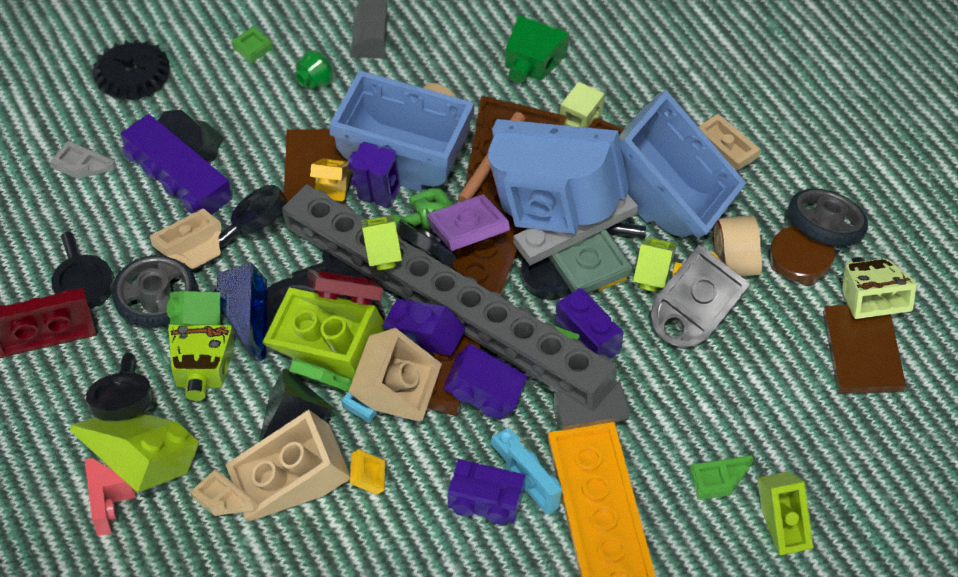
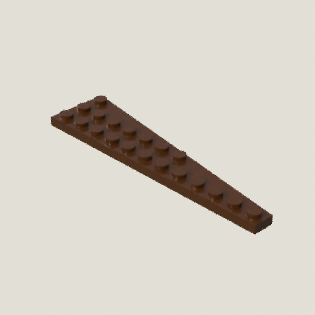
(494, 257)

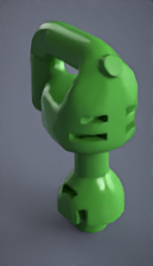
(423, 206)

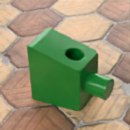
(534, 49)

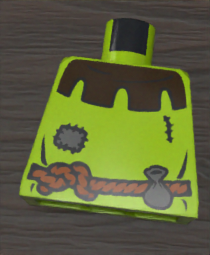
(200, 357)

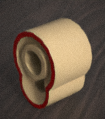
(739, 244)

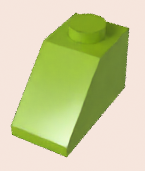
(381, 242)
(654, 263)
(786, 512)

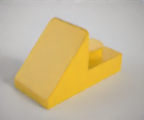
(331, 177)

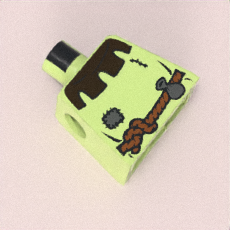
(877, 288)

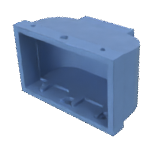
(413, 121)
(676, 170)
(557, 177)

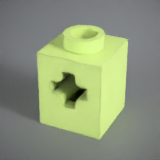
(582, 105)

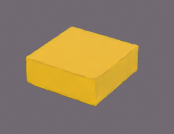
(367, 472)

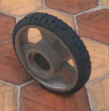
(826, 221)
(151, 288)

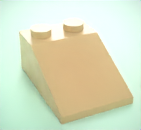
(290, 466)

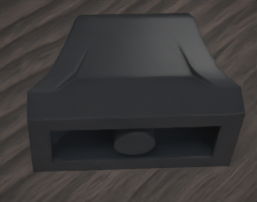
(194, 133)

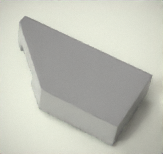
(80, 161)

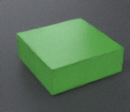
(252, 44)

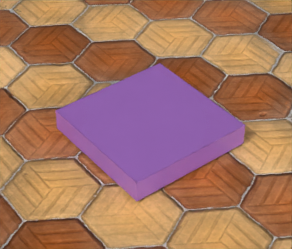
(467, 222)

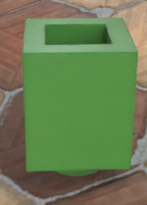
(194, 308)

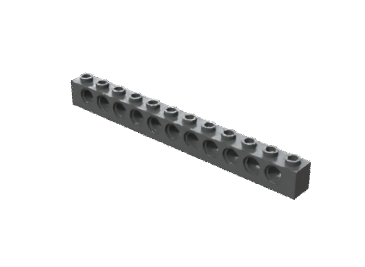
(428, 281)

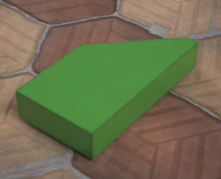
(320, 375)
(719, 477)

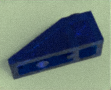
(245, 305)

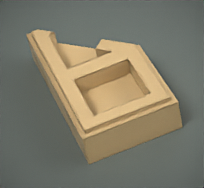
(222, 496)

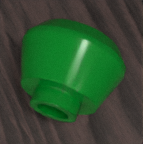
(313, 70)

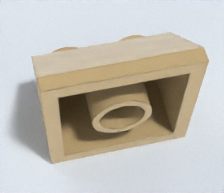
(395, 375)

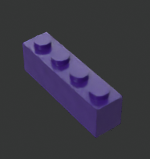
(175, 166)

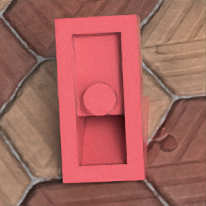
(105, 489)

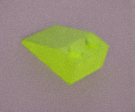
(323, 330)
(140, 448)

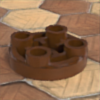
(800, 256)

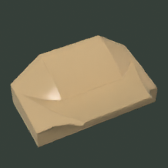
(730, 142)
(190, 239)

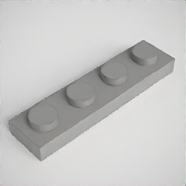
(540, 244)

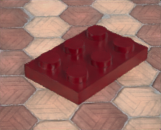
(357, 289)
(45, 322)

